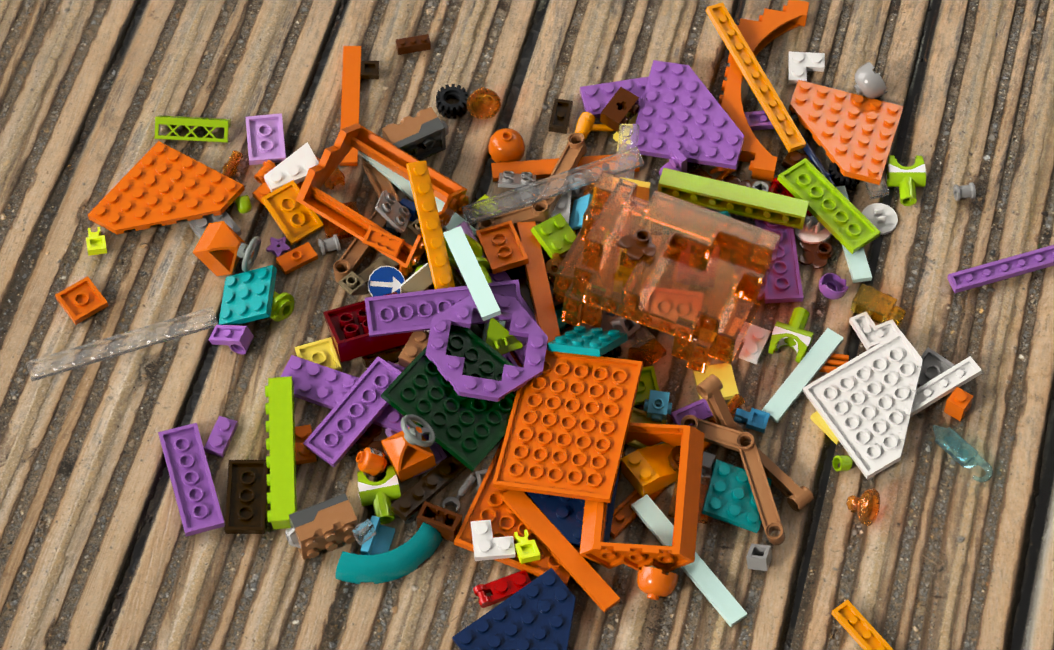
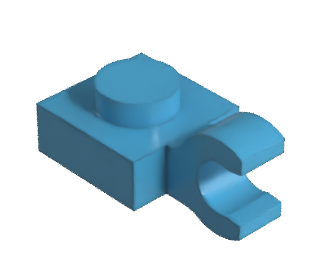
(755, 419)

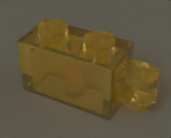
(877, 304)

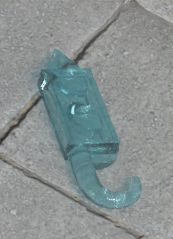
(961, 451)

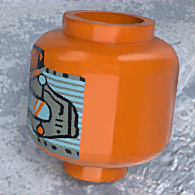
(371, 461)

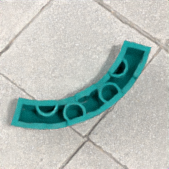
(391, 564)

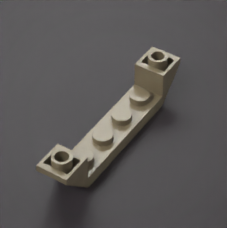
(357, 284)

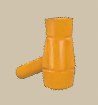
(586, 124)

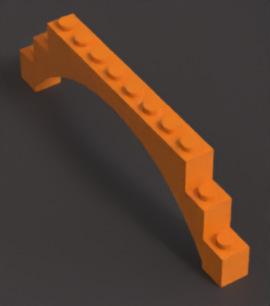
(758, 35)

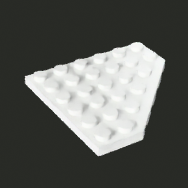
(871, 402)

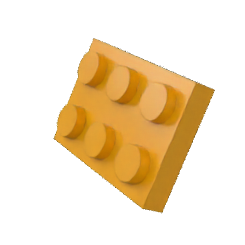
(290, 215)

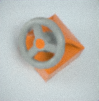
(222, 249)
(408, 449)

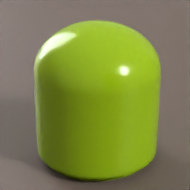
(243, 204)
(845, 463)

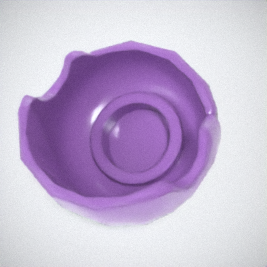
(832, 286)

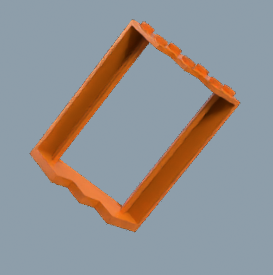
(392, 158)
(686, 510)

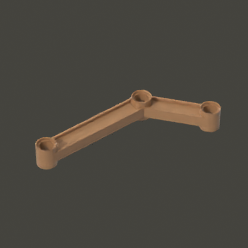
(542, 210)
(357, 250)
(754, 469)
(796, 496)

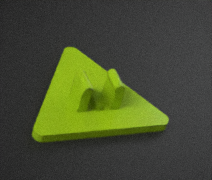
(499, 338)

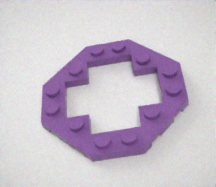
(513, 376)

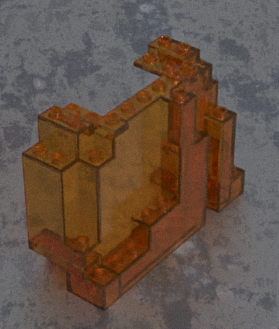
(695, 287)

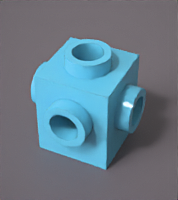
(658, 405)

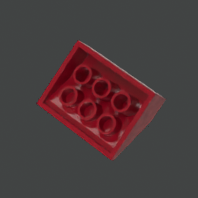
(351, 334)

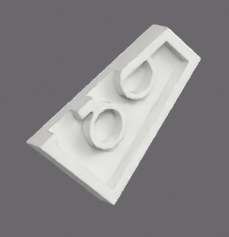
(292, 168)

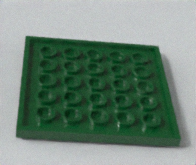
(461, 424)

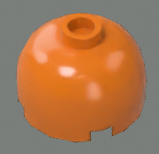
(506, 146)
(656, 582)

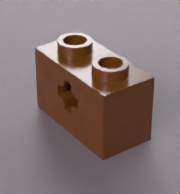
(619, 109)
(442, 519)

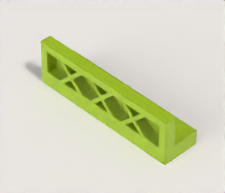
(192, 121)

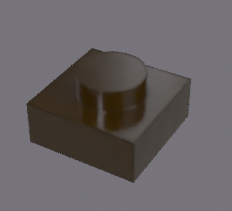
(369, 69)

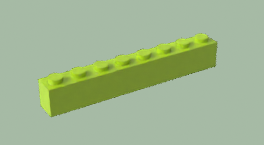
(734, 198)
(282, 451)

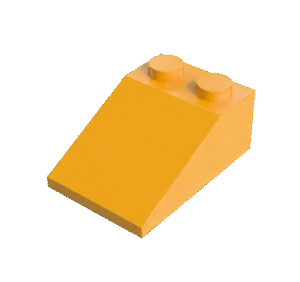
(649, 469)

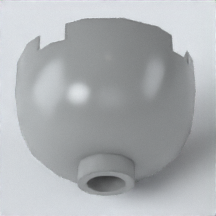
(869, 82)

